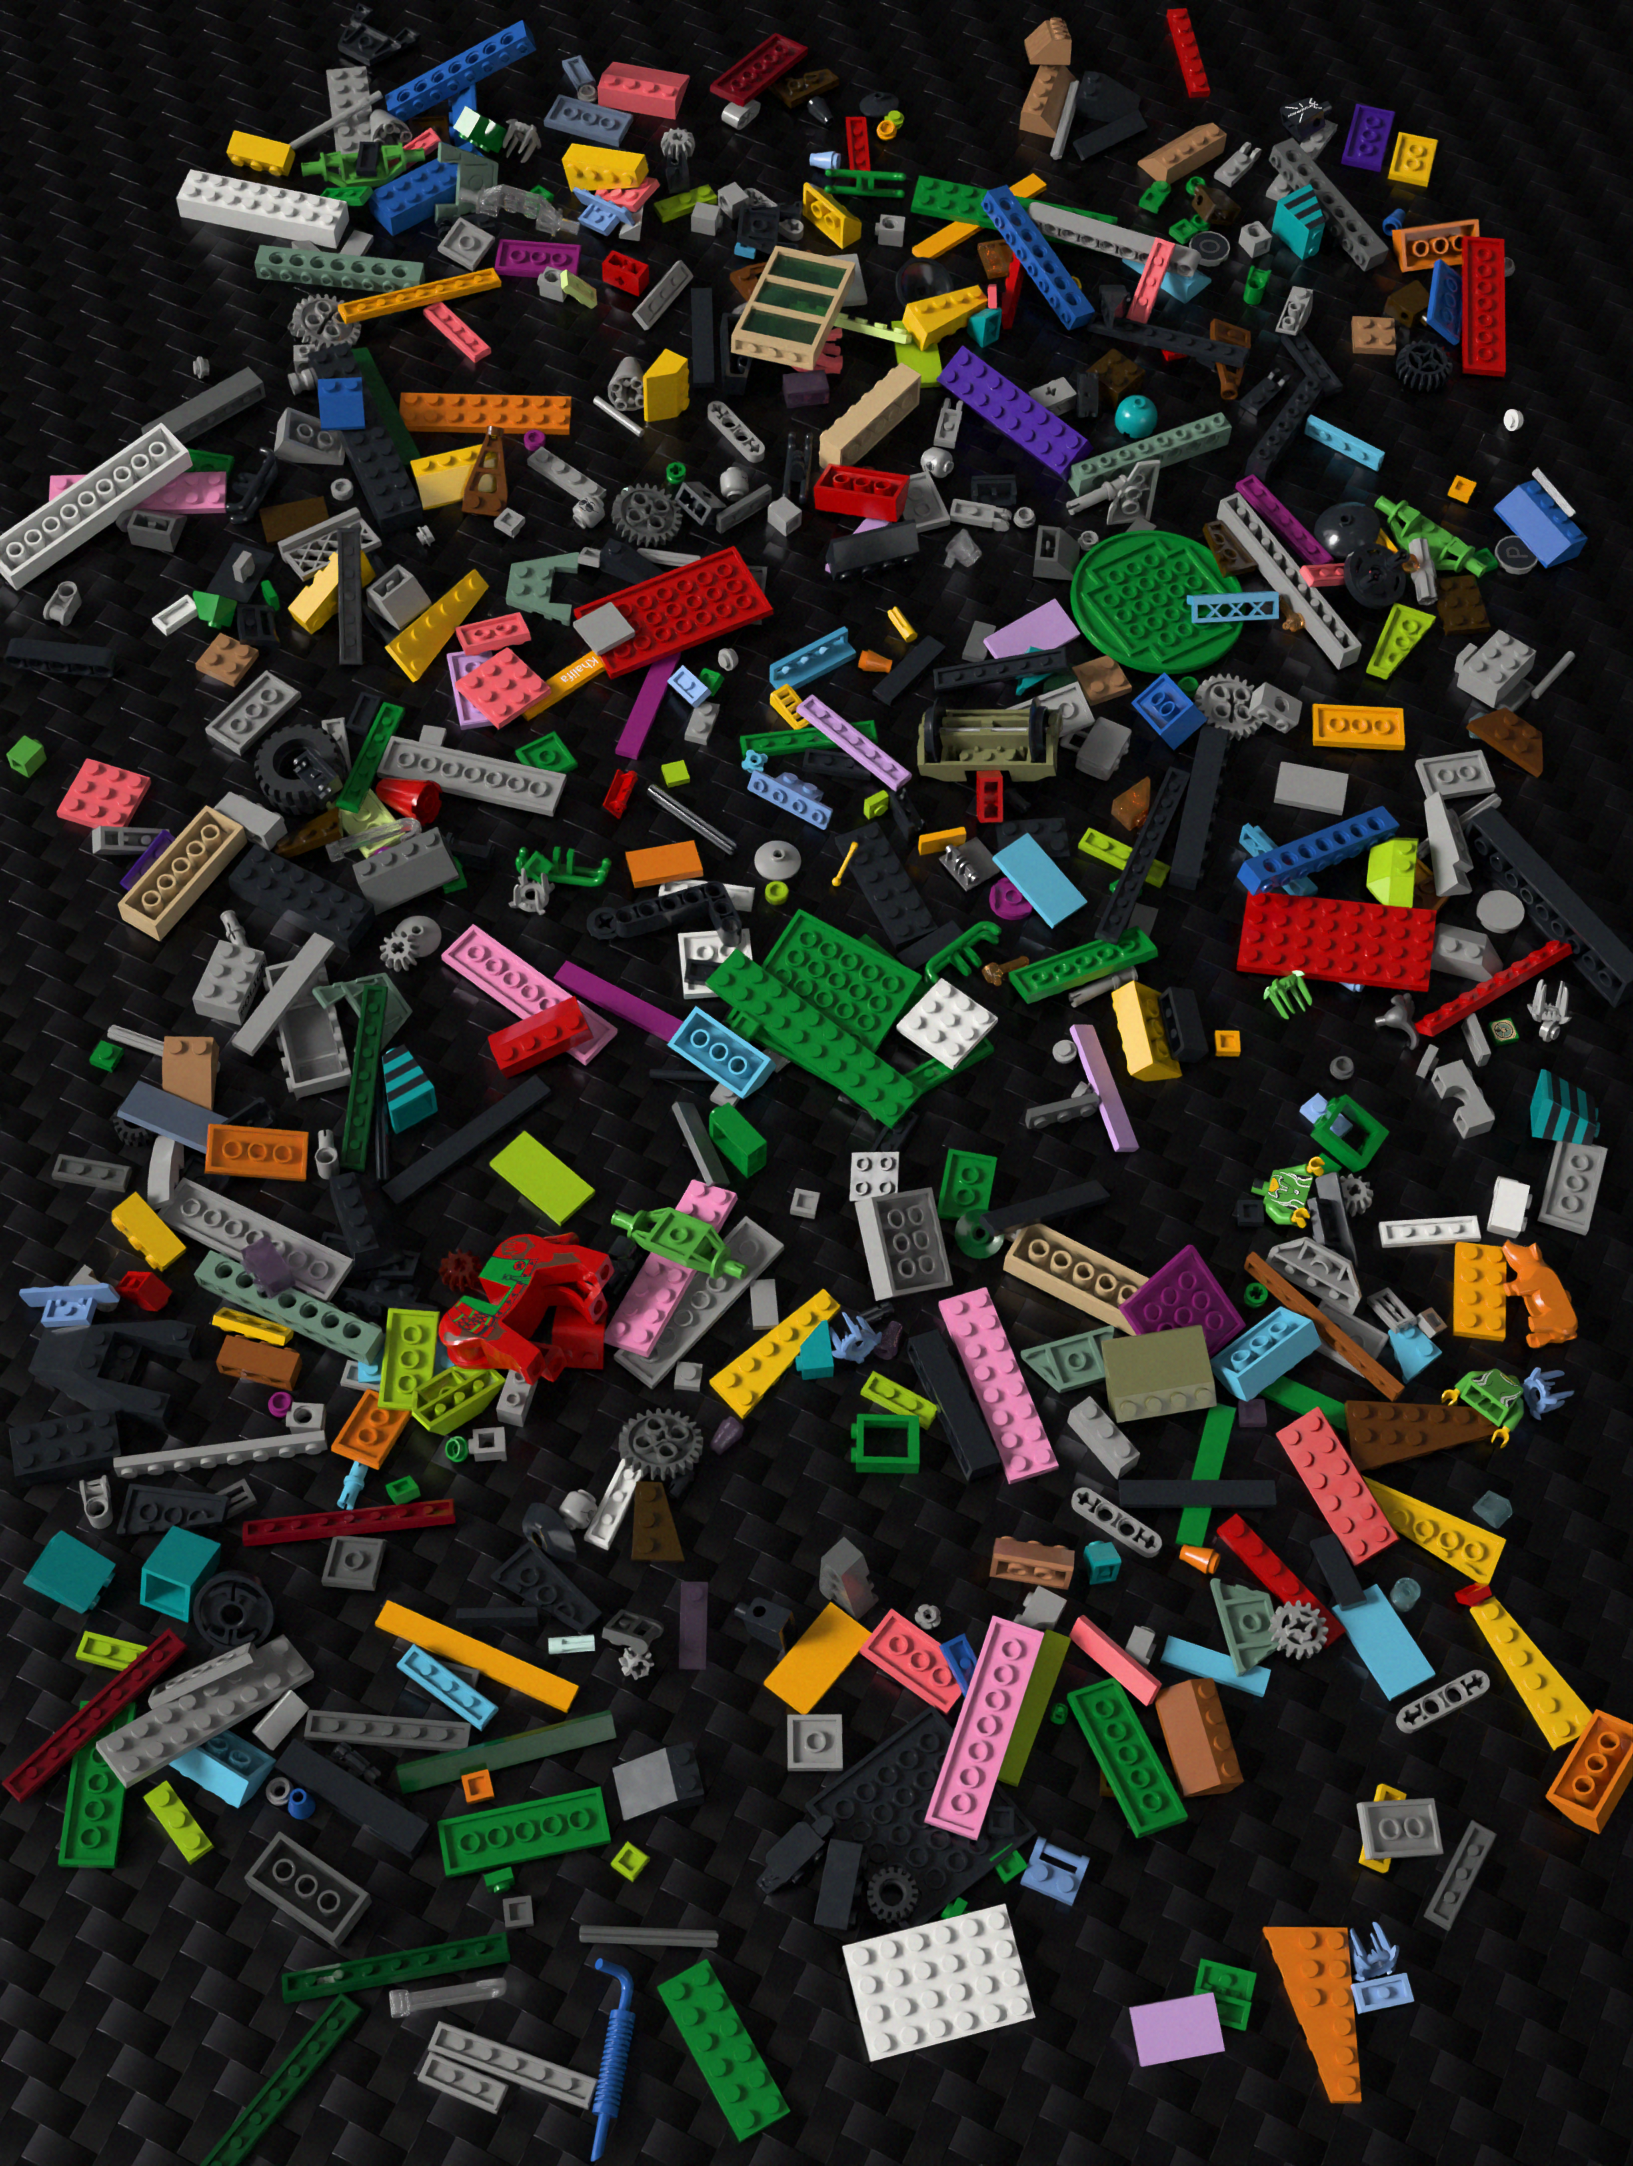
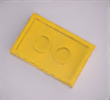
(1413, 159)

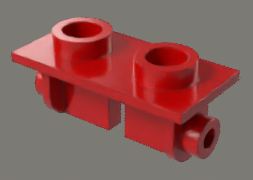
(620, 792)

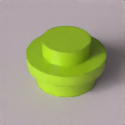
(896, 117)

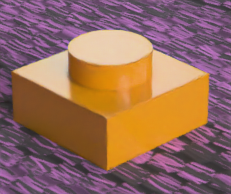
(1462, 489)
(1227, 1043)

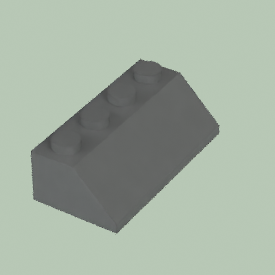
(406, 870)

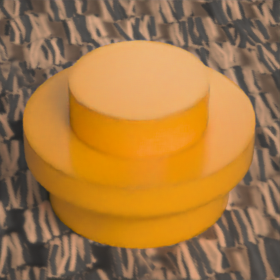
(886, 130)

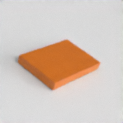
(664, 864)
(370, 1431)

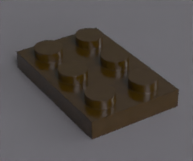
(1461, 606)

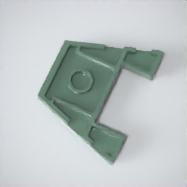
(471, 174)
(532, 585)
(396, 1010)

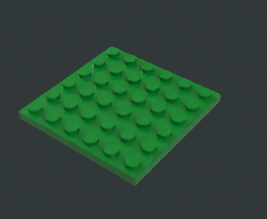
(839, 979)

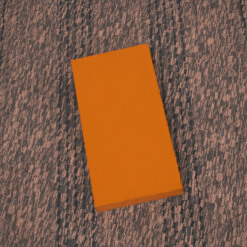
(256, 1152)

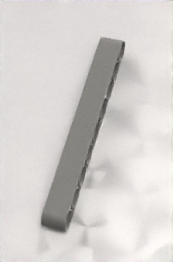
(1107, 238)

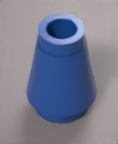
(1393, 221)
(301, 1809)

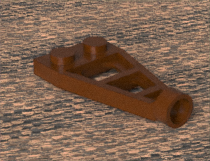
(746, 280)
(1233, 335)
(487, 503)

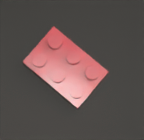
(630, 197)
(493, 634)

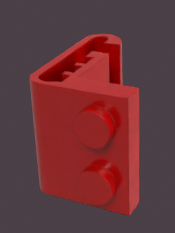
(580, 1340)

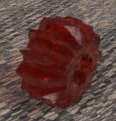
(451, 1270)

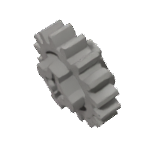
(1294, 1639)

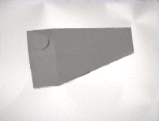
(1136, 494)

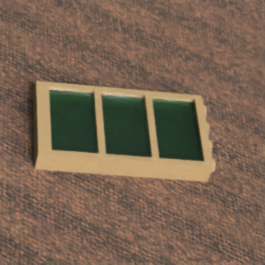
(793, 308)

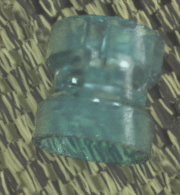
(1402, 1599)

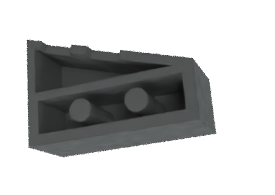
(845, 1579)

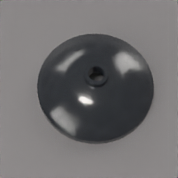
(922, 275)
(1343, 537)

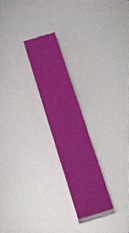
(1283, 521)
(646, 706)
(617, 1001)

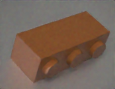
(259, 1362)

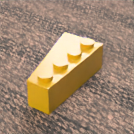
(603, 168)
(942, 315)
(321, 599)

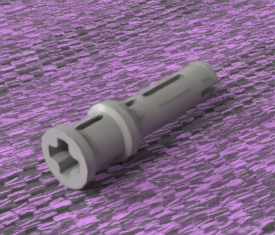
(1107, 491)
(1109, 982)

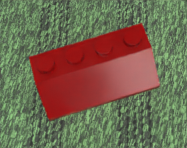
(861, 492)
(540, 1037)

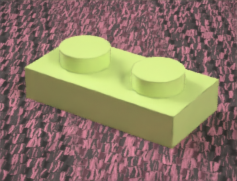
(578, 289)

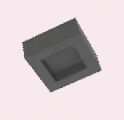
(518, 1912)

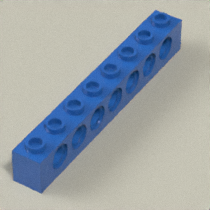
(461, 71)
(1037, 257)
(1317, 851)

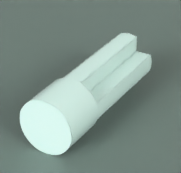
(571, 1644)

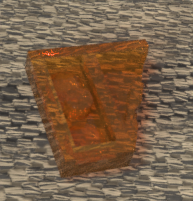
(995, 257)

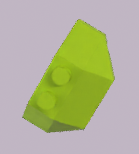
(1393, 871)
(454, 1397)

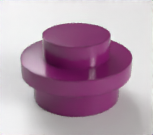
(280, 1404)

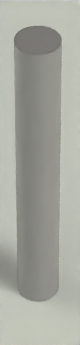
(618, 416)
(1552, 675)

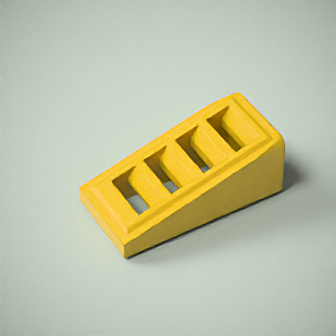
(781, 698)

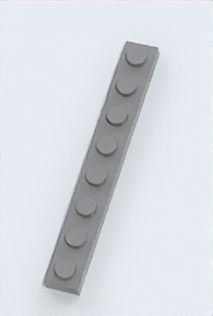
(211, 1455)

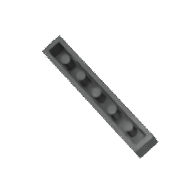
(212, 406)

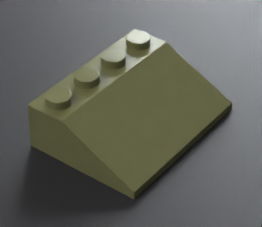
(1158, 1373)

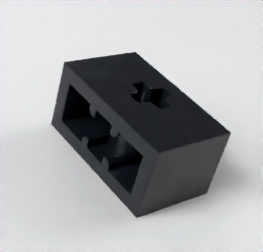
(699, 503)

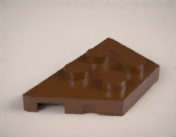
(1512, 738)

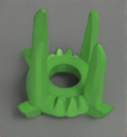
(1280, 987)

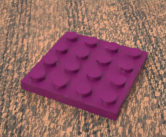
(1184, 1296)

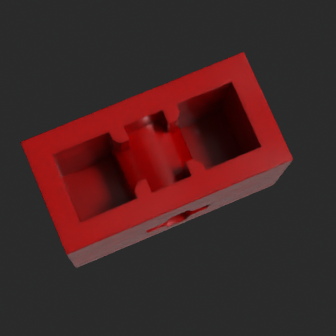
(625, 273)
(989, 796)

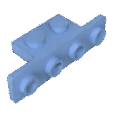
(600, 214)
(792, 795)
(69, 1303)

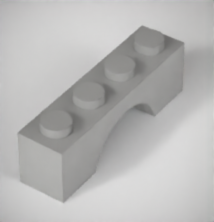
(1041, 1610)

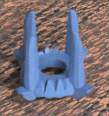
(847, 1348)
(1547, 1401)
(1384, 1954)

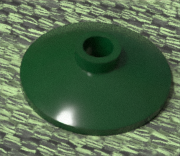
(968, 1240)

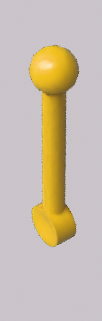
(836, 881)

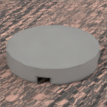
(1500, 911)

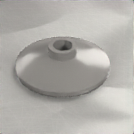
(777, 868)
(429, 935)

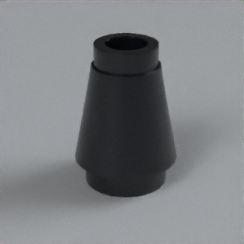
(820, 110)

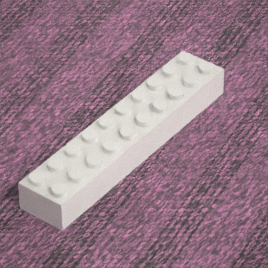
(91, 505)

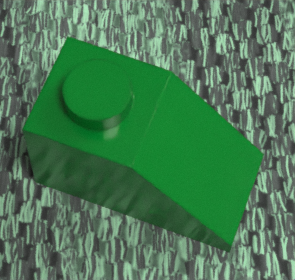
(214, 609)

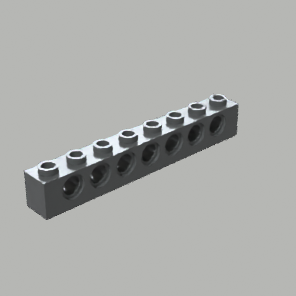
(1338, 213)

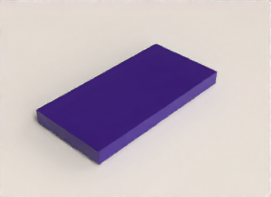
(1368, 137)

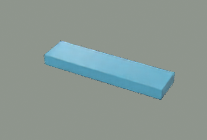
(1344, 442)
(1213, 1665)
(447, 1687)

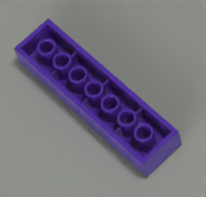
(1014, 413)

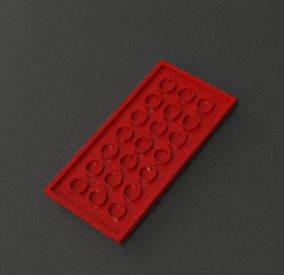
(682, 609)
(1337, 941)

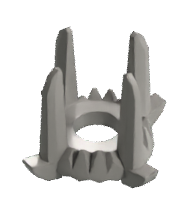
(515, 132)
(541, 893)
(1542, 1011)

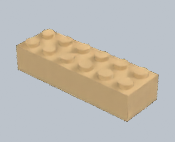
(871, 418)
(182, 873)
(1073, 1273)

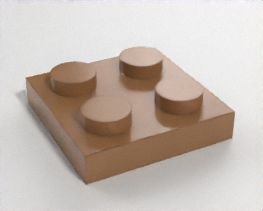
(1373, 335)
(227, 660)
(1101, 680)

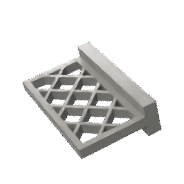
(323, 535)

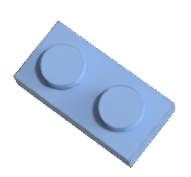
(689, 687)
(1316, 1107)
(1382, 1993)

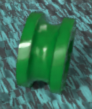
(676, 467)
(1250, 1301)

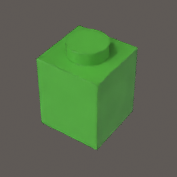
(27, 756)

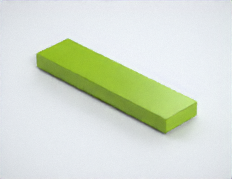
(1118, 854)

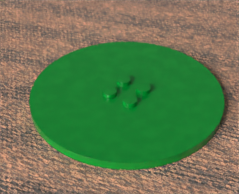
(1135, 605)

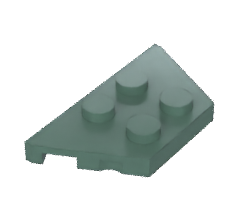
(1070, 1361)
(1245, 1623)

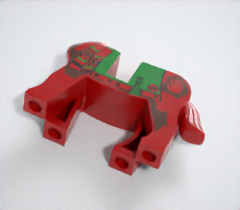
(520, 1284)

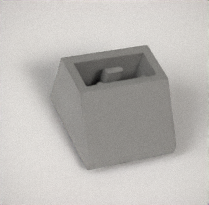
(397, 597)

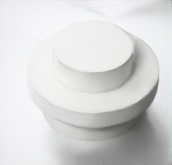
(1513, 419)

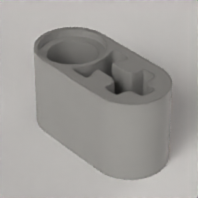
(740, 116)

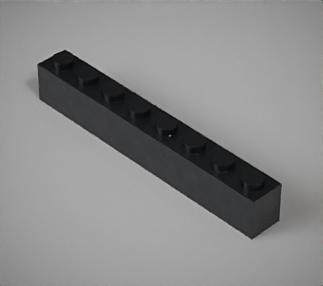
(1198, 808)

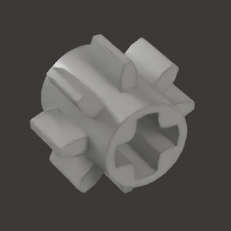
(635, 1663)

